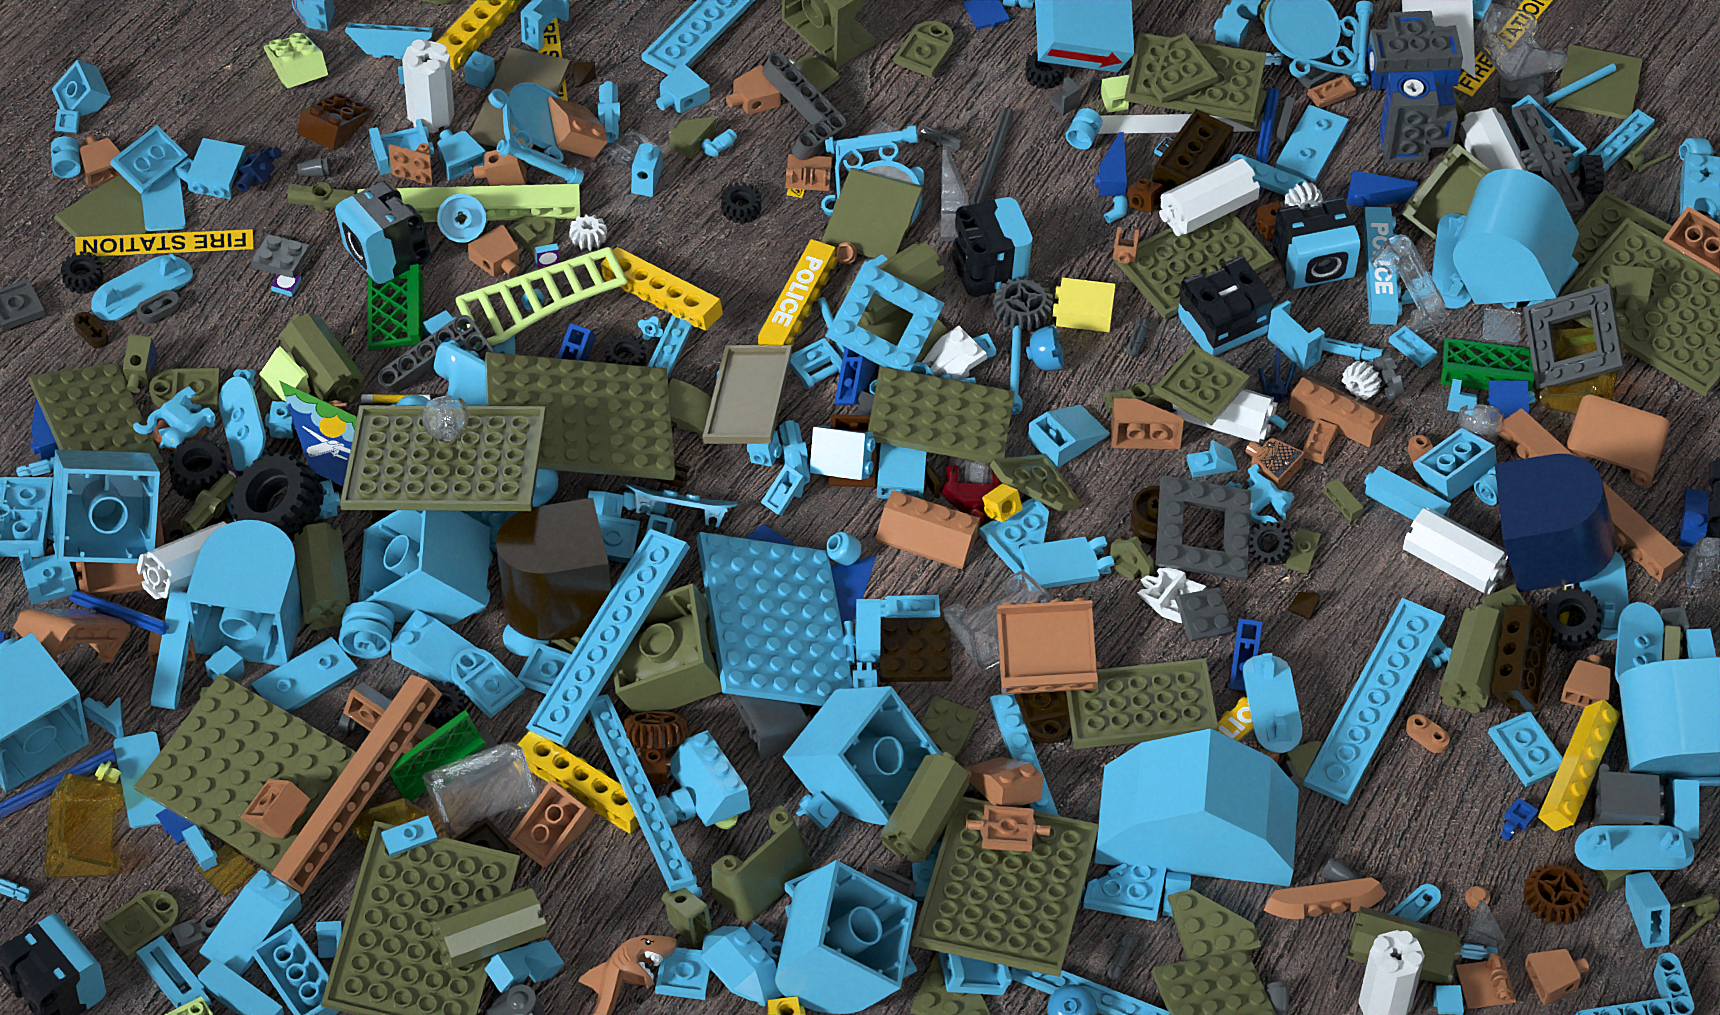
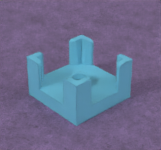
(46, 577)

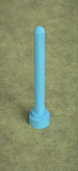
(1015, 370)

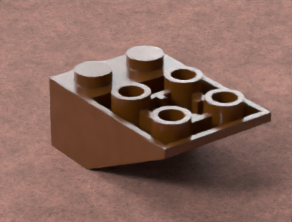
(332, 120)
(859, 424)

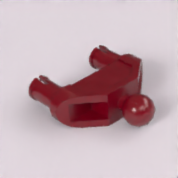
(967, 496)

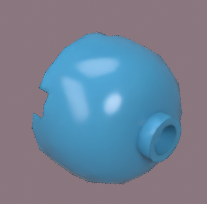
(1046, 349)
(1072, 1000)

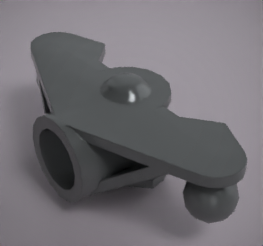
(517, 1001)

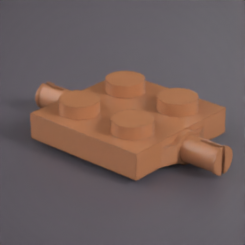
(1007, 828)

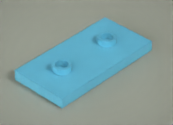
(1311, 143)
(306, 676)

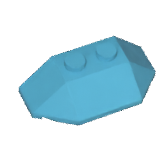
(386, 39)
(741, 964)

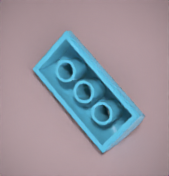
(294, 971)

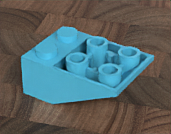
(1065, 433)

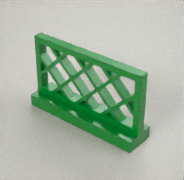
(414, 311)
(1478, 376)
(465, 743)

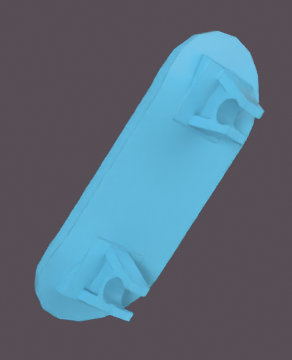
(1444, 271)
(124, 293)
(242, 422)
(712, 508)
(1612, 595)
(1638, 637)
(1272, 703)
(1634, 848)

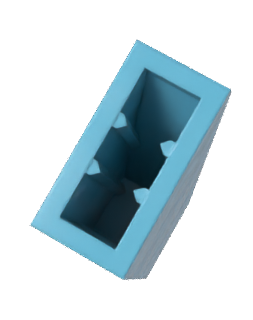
(1683, 807)
(1648, 909)

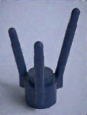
(1276, 387)

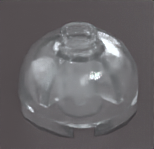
(445, 418)
(1482, 421)

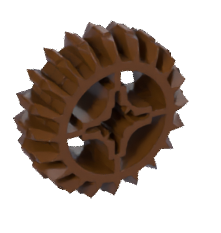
(656, 729)
(1542, 887)

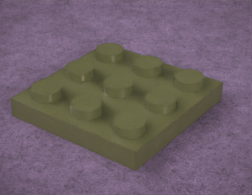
(1202, 384)

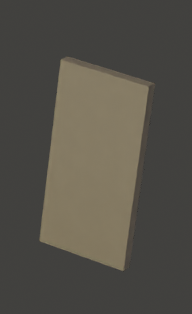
(516, 68)
(748, 394)

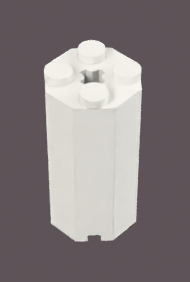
(428, 84)
(1490, 140)
(1209, 196)
(1243, 418)
(1457, 550)
(173, 563)
(1391, 974)

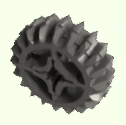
(1023, 304)

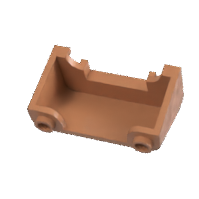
(1619, 436)
(63, 628)

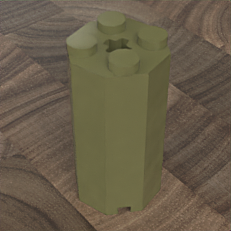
(913, 265)
(327, 363)
(322, 575)
(1473, 660)
(926, 807)
(488, 927)
(1436, 943)

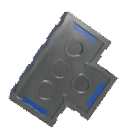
(1414, 45)
(1416, 117)

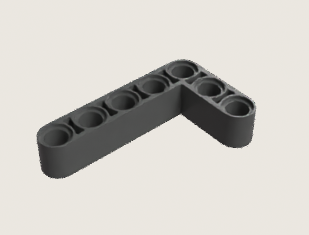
(808, 100)
(421, 364)

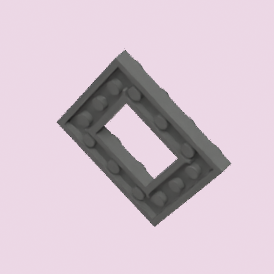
(1609, 355)
(1171, 553)

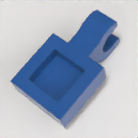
(1518, 815)

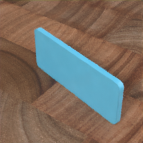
(164, 205)
(133, 758)

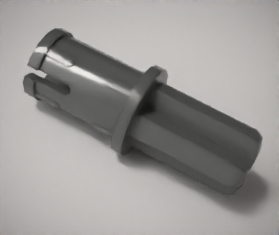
(941, 138)

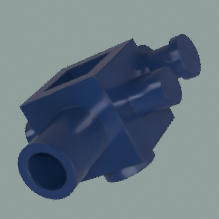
(257, 168)

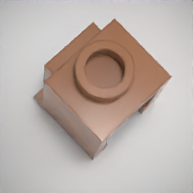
(1125, 250)

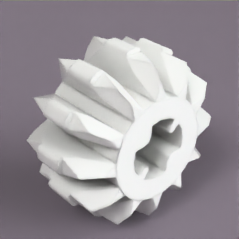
(1303, 196)
(588, 232)
(1361, 380)

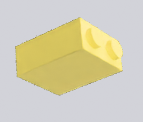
(1084, 304)

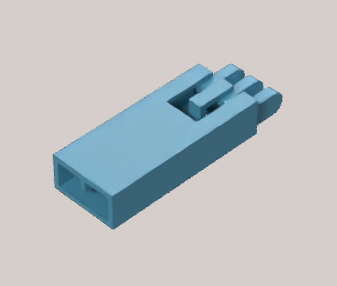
(170, 972)

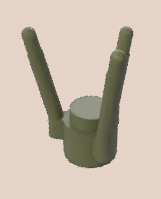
(1634, 158)
(1704, 906)

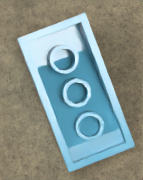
(429, 647)
(255, 915)

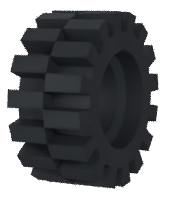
(1043, 78)
(1591, 174)
(738, 193)
(82, 262)
(625, 345)
(1284, 543)
(449, 694)

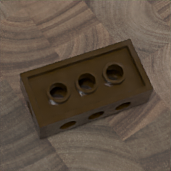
(1199, 131)
(1521, 658)

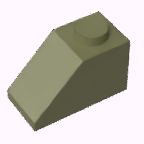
(689, 135)

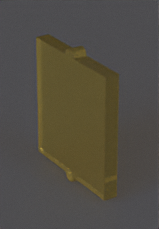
(230, 871)

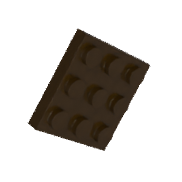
(915, 650)

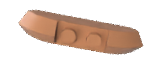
(1325, 898)

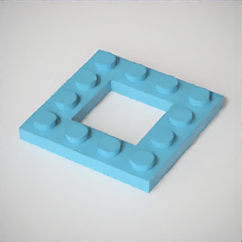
(920, 304)

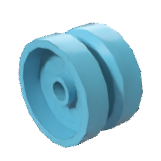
(448, 218)
(366, 630)

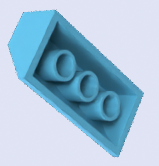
(709, 779)

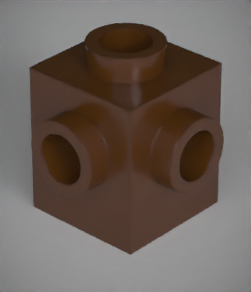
(1145, 195)
(1266, 219)
(655, 765)

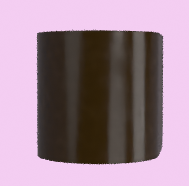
(553, 569)

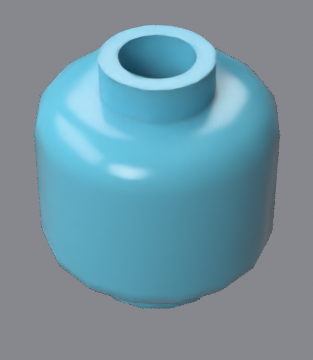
(1695, 146)
(844, 548)

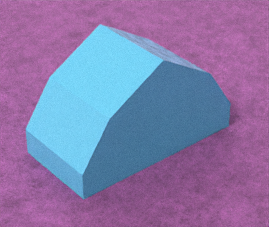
(1199, 810)

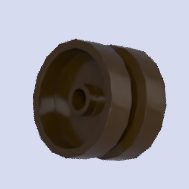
(1145, 515)

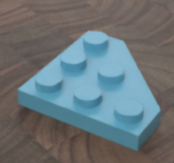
(1021, 529)
(1127, 891)

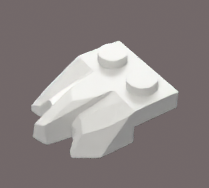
(955, 354)
(1164, 589)

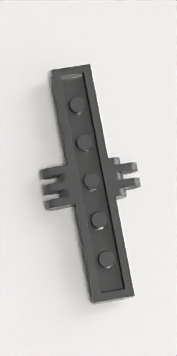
(1546, 156)

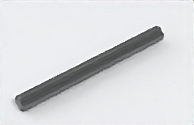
(992, 156)

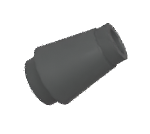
(315, 167)
(1338, 871)
(1279, 997)

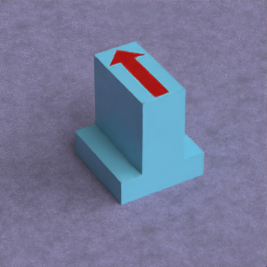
(1085, 33)

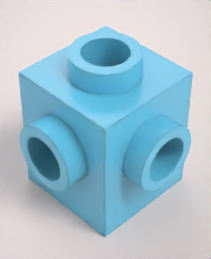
(280, 421)
(765, 453)
(330, 501)

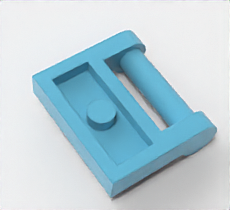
(812, 358)

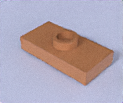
(1331, 92)
(1319, 441)

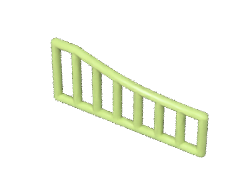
(559, 302)

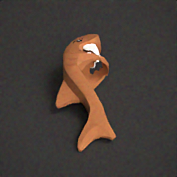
(627, 966)

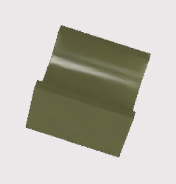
(829, 27)
(669, 656)

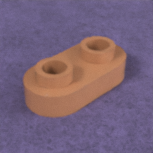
(1416, 450)
(1426, 733)

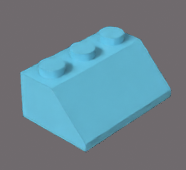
(1456, 463)

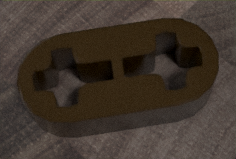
(94, 327)

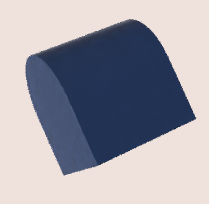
(1554, 520)

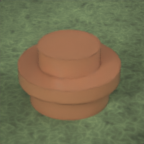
(846, 253)
(1476, 894)

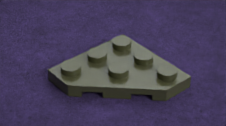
(1181, 70)
(1038, 479)
(1209, 927)
(935, 1000)

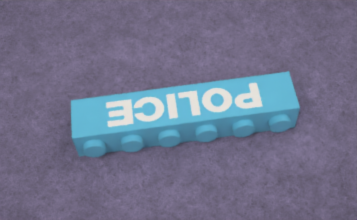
(1381, 287)

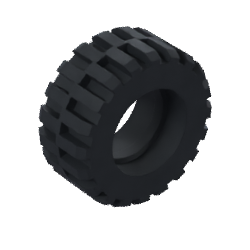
(266, 478)

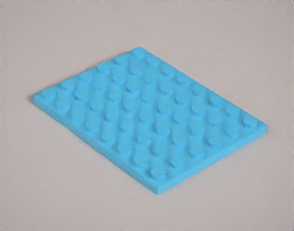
(773, 619)

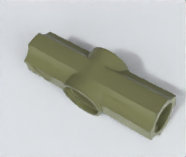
(319, 195)
(1137, 391)
(209, 504)

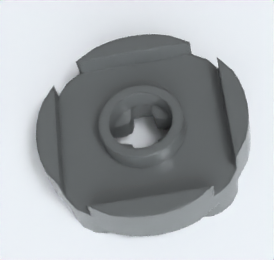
(1390, 381)

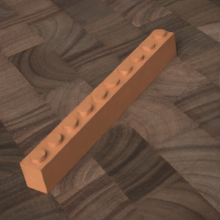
(1631, 529)
(356, 784)

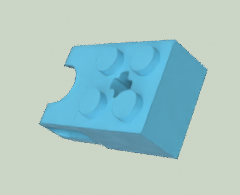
(1701, 184)

